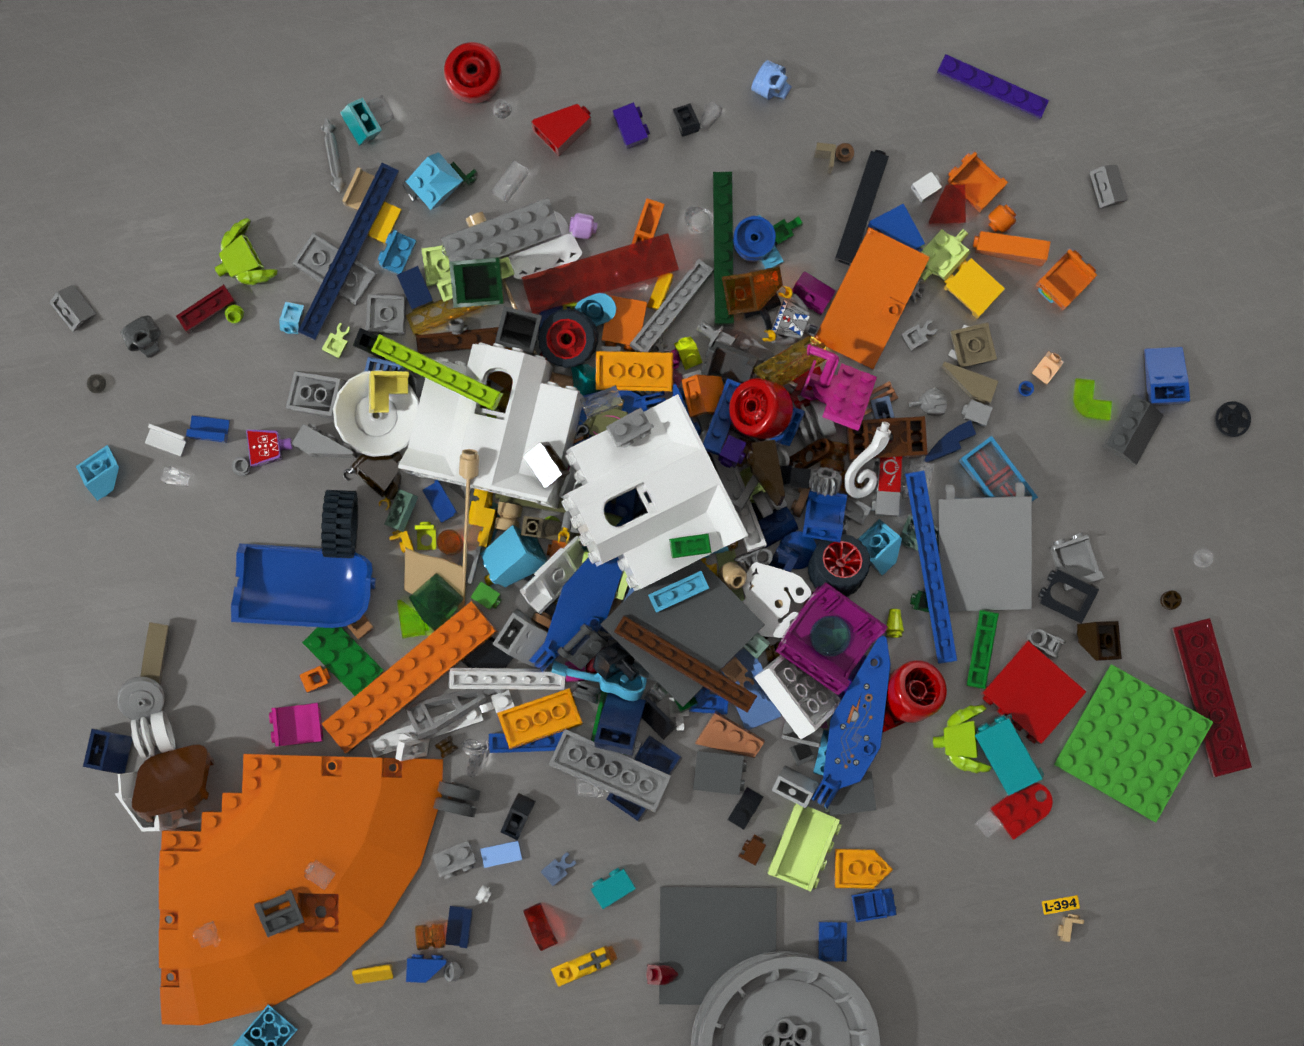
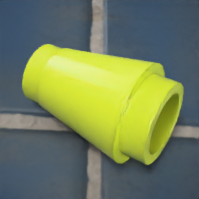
(894, 624)

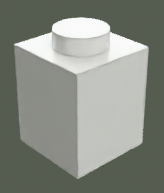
(926, 186)

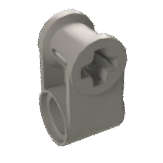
(752, 557)
(1049, 643)

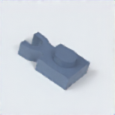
(556, 870)

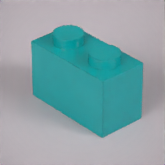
(360, 121)
(612, 888)

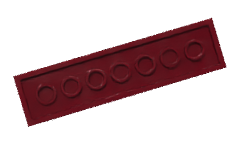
(1212, 696)

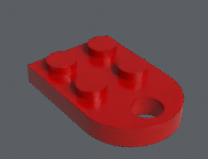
(1022, 810)

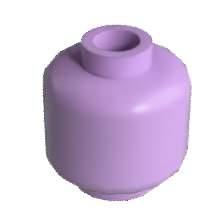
(582, 226)

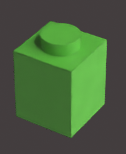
(486, 596)

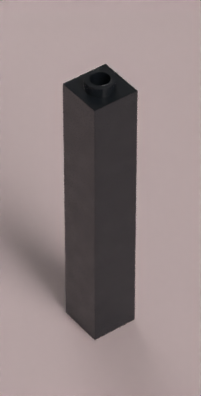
(861, 207)

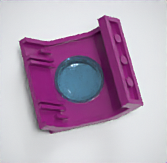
(830, 637)

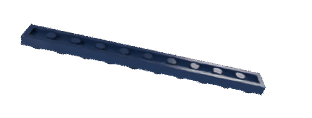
(348, 251)

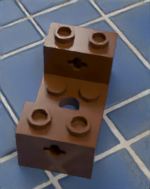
(907, 434)

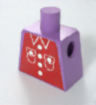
(266, 446)

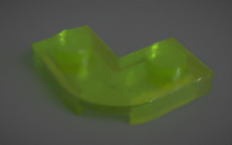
(1086, 405)

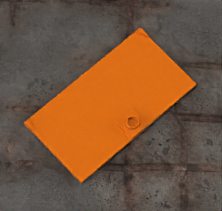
(871, 298)

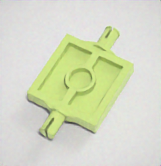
(945, 254)

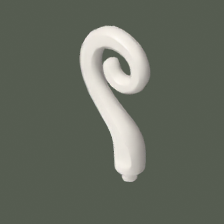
(878, 443)

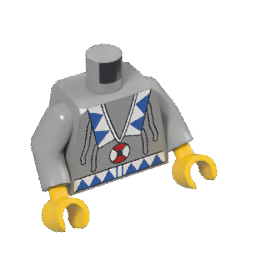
(790, 321)

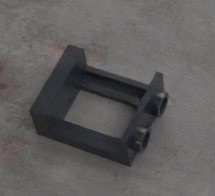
(1060, 576)

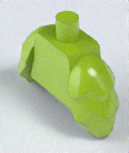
(241, 258)
(961, 741)

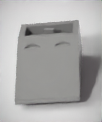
(317, 445)
(521, 637)

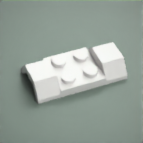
(552, 575)

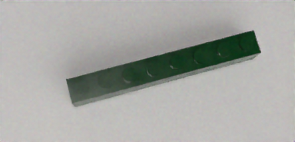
(722, 243)

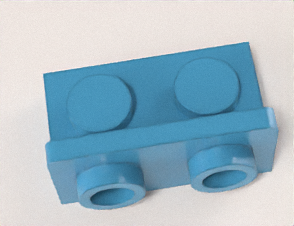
(397, 252)

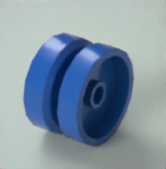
(750, 249)

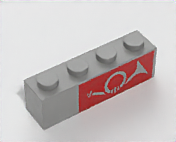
(888, 486)

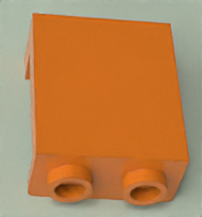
(980, 181)
(1067, 279)
(625, 324)
(702, 393)

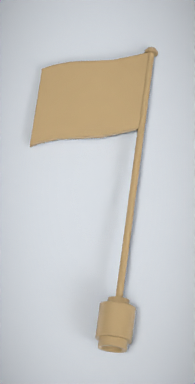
(422, 567)

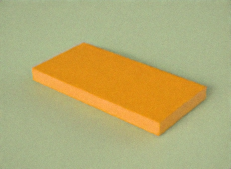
(634, 370)
(539, 718)

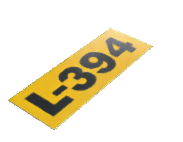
(1060, 905)

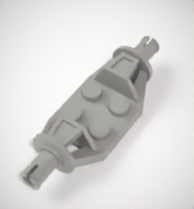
(741, 342)

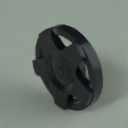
(1232, 419)

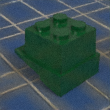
(476, 282)

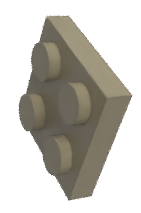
(973, 345)

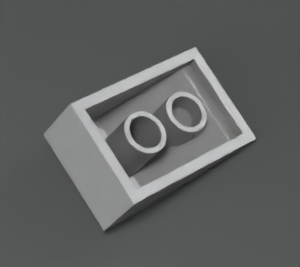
(313, 394)

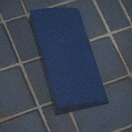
(656, 756)

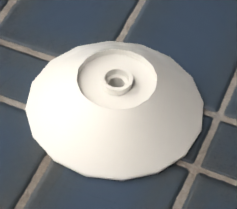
(364, 432)

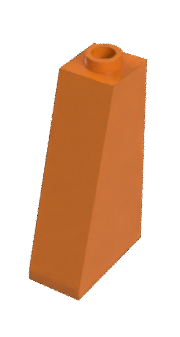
(1012, 248)

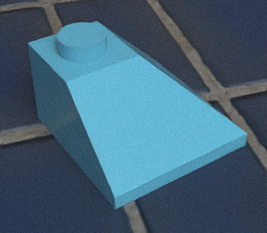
(99, 472)
(882, 546)

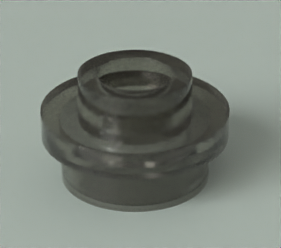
(102, 383)

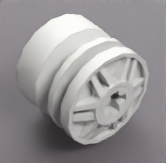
(148, 736)

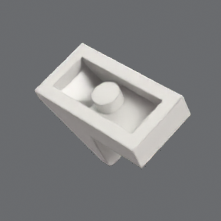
(411, 747)

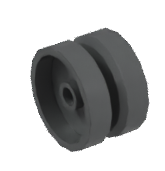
(457, 798)

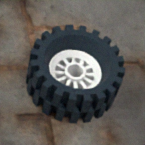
(339, 524)

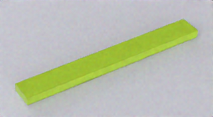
(437, 372)

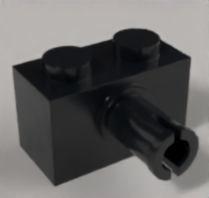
(614, 660)

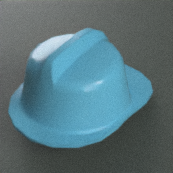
(599, 307)

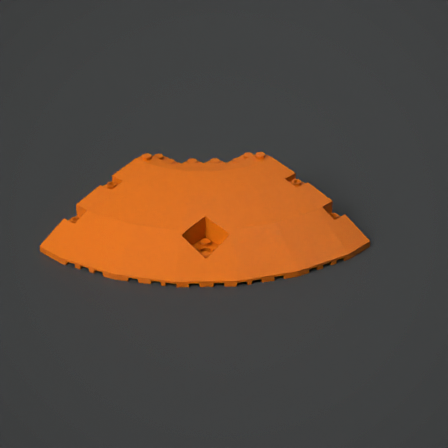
(290, 812)

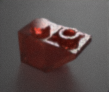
(540, 927)

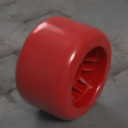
(477, 86)
(761, 408)
(915, 691)

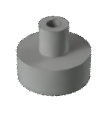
(452, 971)

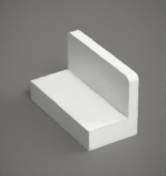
(166, 440)

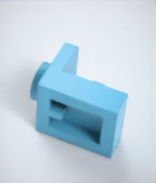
(291, 317)

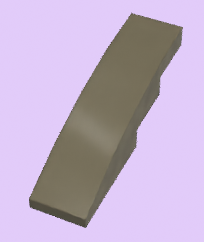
(155, 652)

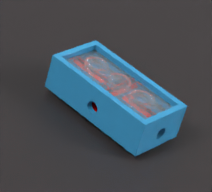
(994, 471)

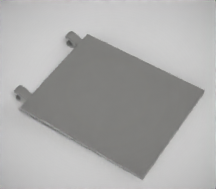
(986, 551)

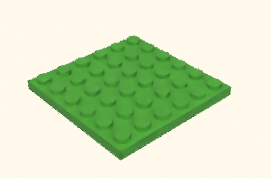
(1133, 743)

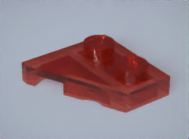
(950, 206)

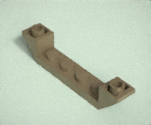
(544, 529)

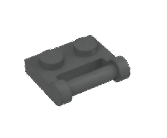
(585, 649)
(281, 919)

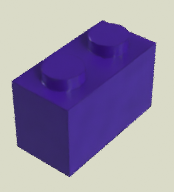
(630, 125)

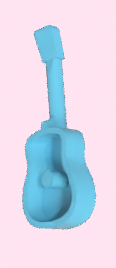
(617, 684)

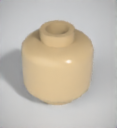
(732, 575)

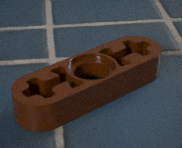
(819, 455)

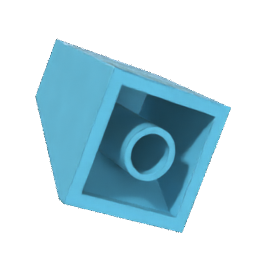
(512, 557)

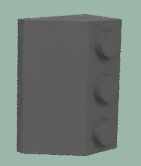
(1133, 429)

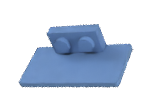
(763, 708)

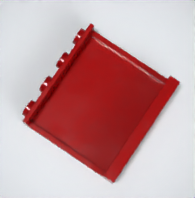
(1033, 693)

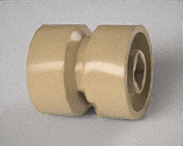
(508, 516)

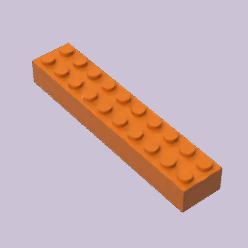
(409, 677)

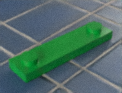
(982, 649)

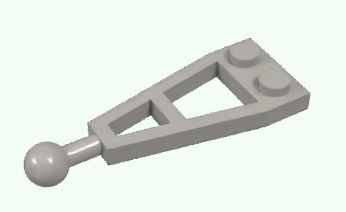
(422, 721)

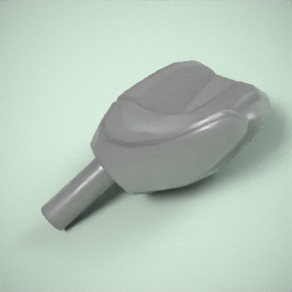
(932, 402)

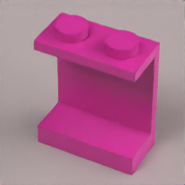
(296, 724)

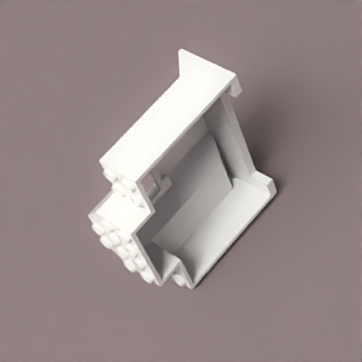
(534, 414)
(679, 481)

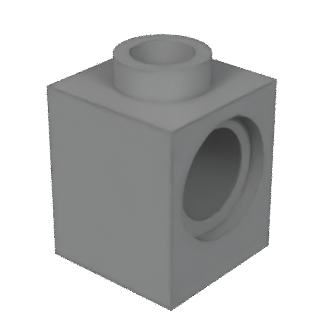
(977, 413)

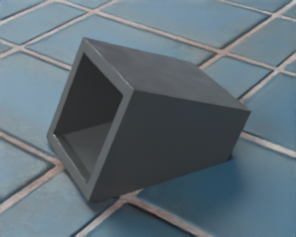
(518, 329)

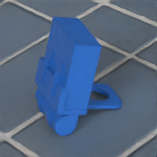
(873, 904)

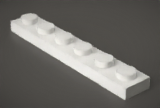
(504, 679)
(388, 742)

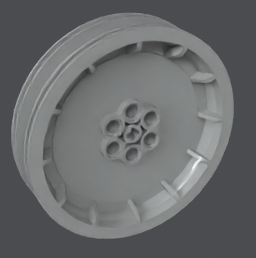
(786, 989)

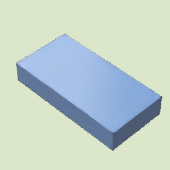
(501, 854)

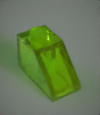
(410, 621)

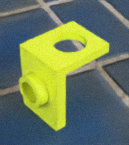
(426, 528)

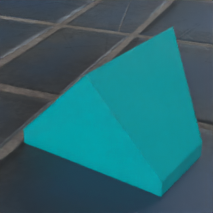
(584, 379)

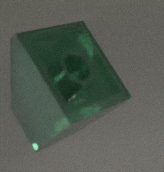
(435, 601)

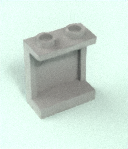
(1076, 559)

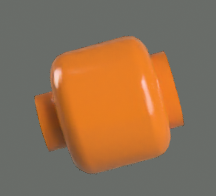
(1002, 218)

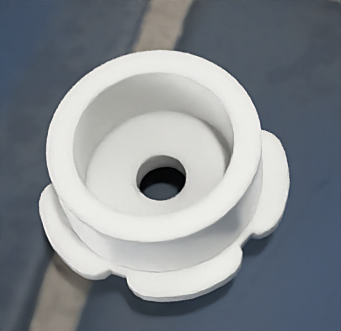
(483, 894)

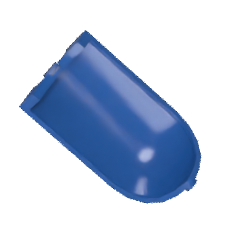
(299, 587)

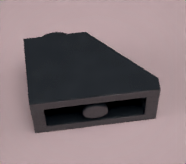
(517, 816)

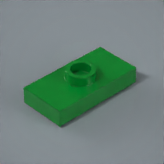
(690, 546)

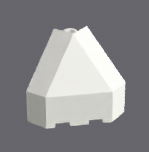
(161, 822)

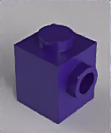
(732, 452)

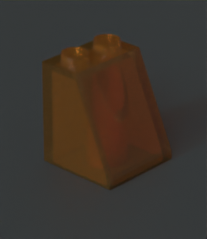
(751, 289)

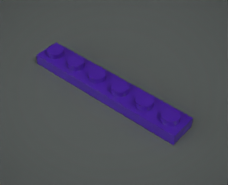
(993, 86)

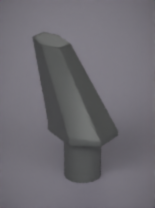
(411, 193)

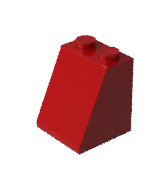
(562, 127)

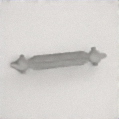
(333, 155)

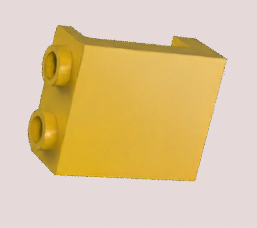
(973, 287)

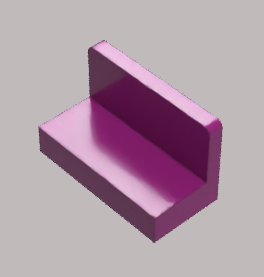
(813, 292)

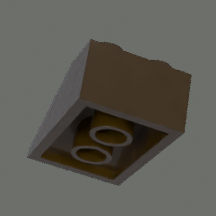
(765, 467)

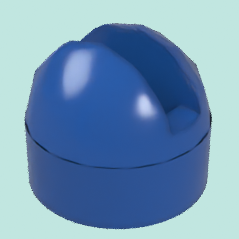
(1024, 392)

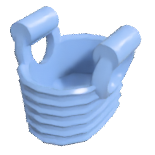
(771, 77)

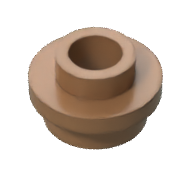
(844, 158)

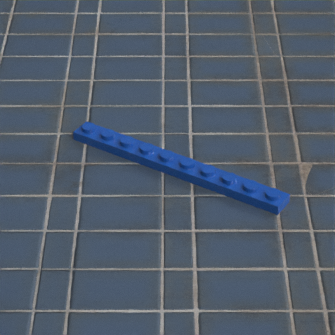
(931, 567)

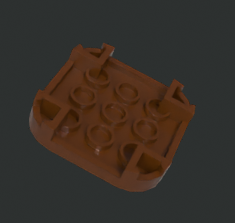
(172, 781)

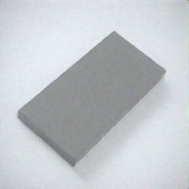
(316, 260)

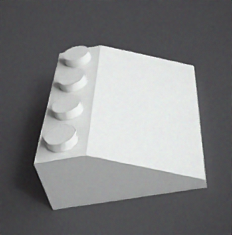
(797, 696)

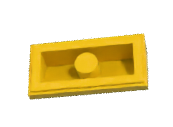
(660, 291)
(373, 974)

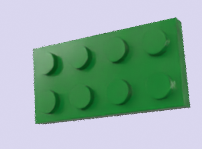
(343, 657)

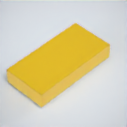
(384, 222)

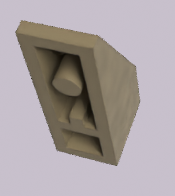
(973, 384)

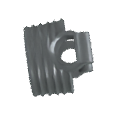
(141, 333)

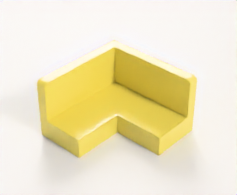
(385, 383)

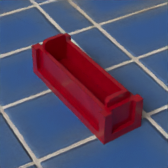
(205, 308)

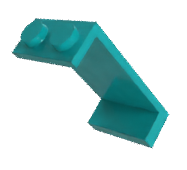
(1008, 754)

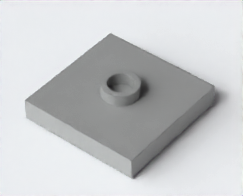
(386, 314)

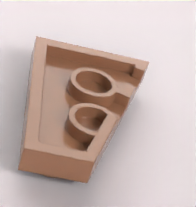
(729, 736)

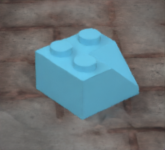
(434, 180)

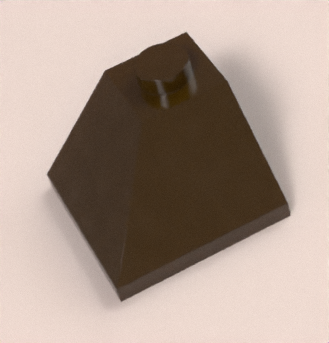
(1100, 639)

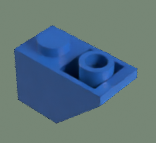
(422, 969)

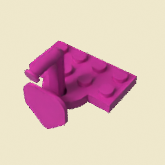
(844, 393)

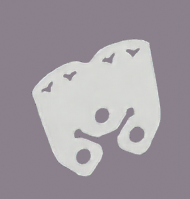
(546, 253)
(767, 589)

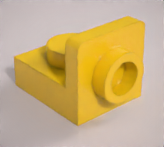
(406, 539)

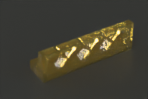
(433, 322)
(795, 365)

